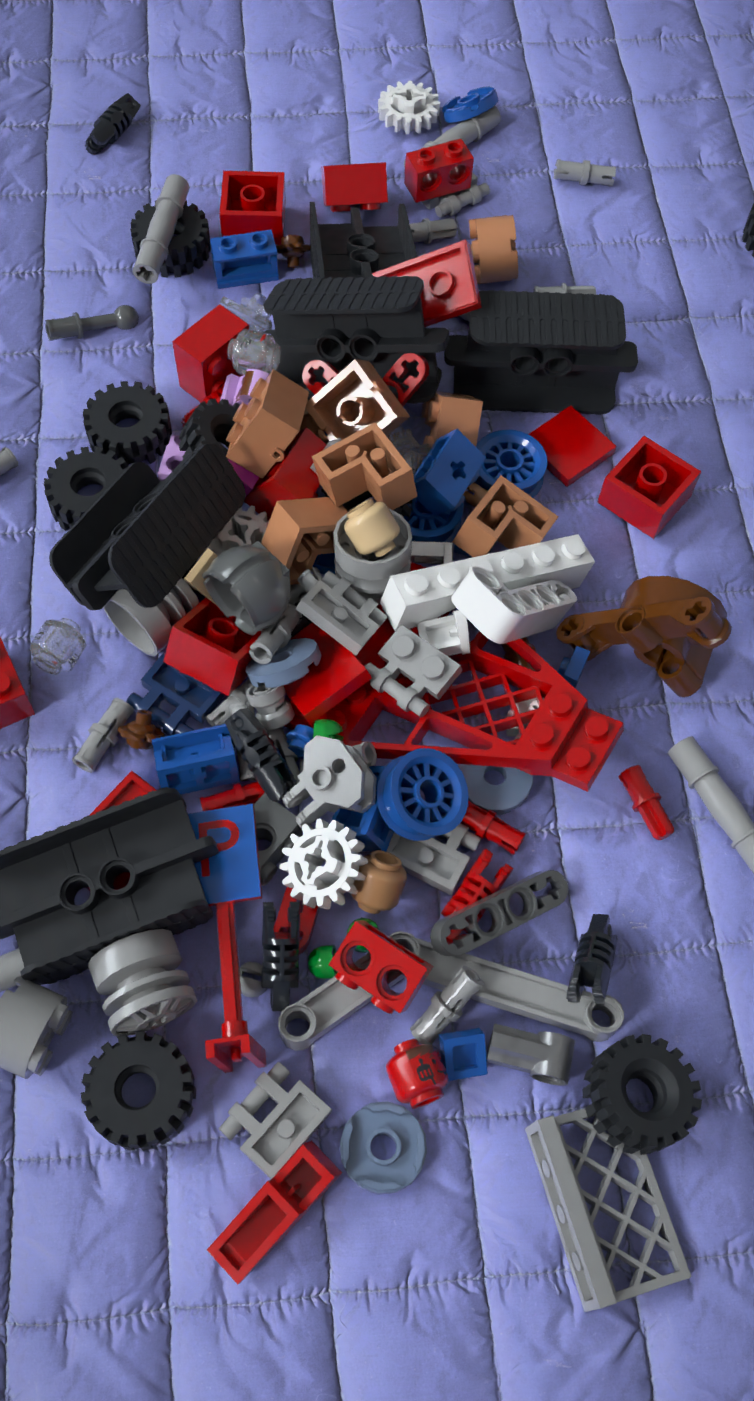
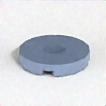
(286, 665)
(500, 797)
(376, 1174)

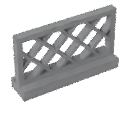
(575, 1221)

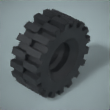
(185, 249)
(208, 425)
(134, 442)
(75, 474)
(665, 1078)
(162, 1115)

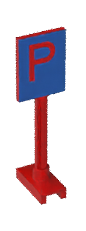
(230, 879)

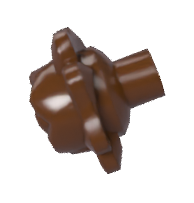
(292, 248)
(141, 731)

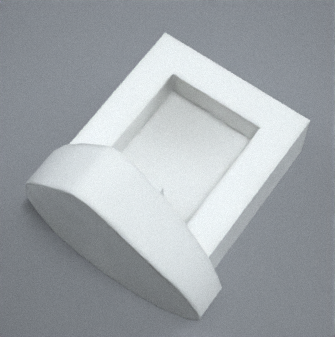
(432, 552)
(447, 633)

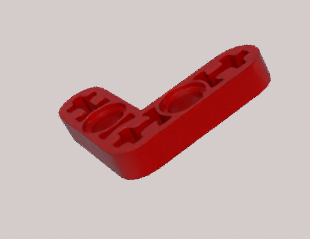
(398, 369)

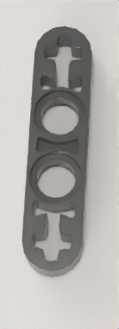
(501, 914)

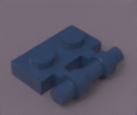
(180, 690)

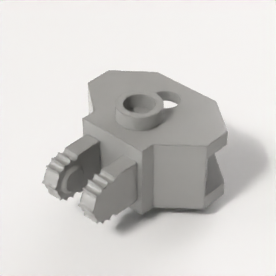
(333, 778)

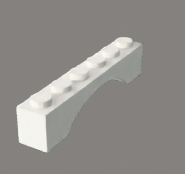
(428, 591)

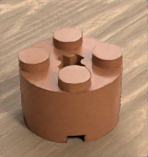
(494, 248)

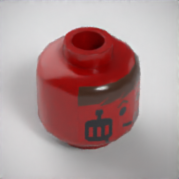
(417, 1073)

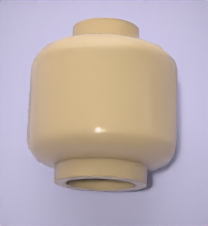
(372, 528)

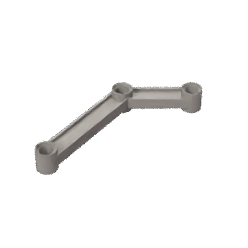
(502, 988)

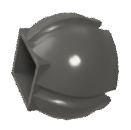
(250, 586)

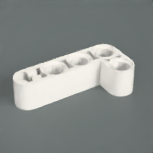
(514, 613)

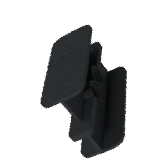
(358, 250)
(352, 309)
(542, 352)
(148, 530)
(44, 874)

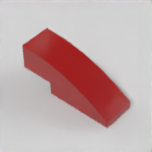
(274, 1211)

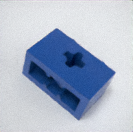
(447, 472)

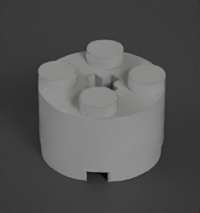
(28, 1025)

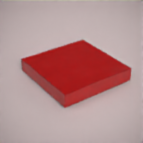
(572, 445)

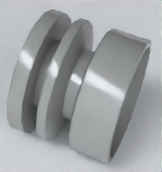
(367, 572)
(150, 627)
(142, 982)

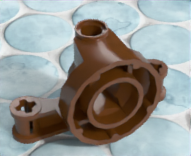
(666, 624)

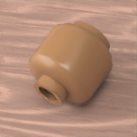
(382, 884)

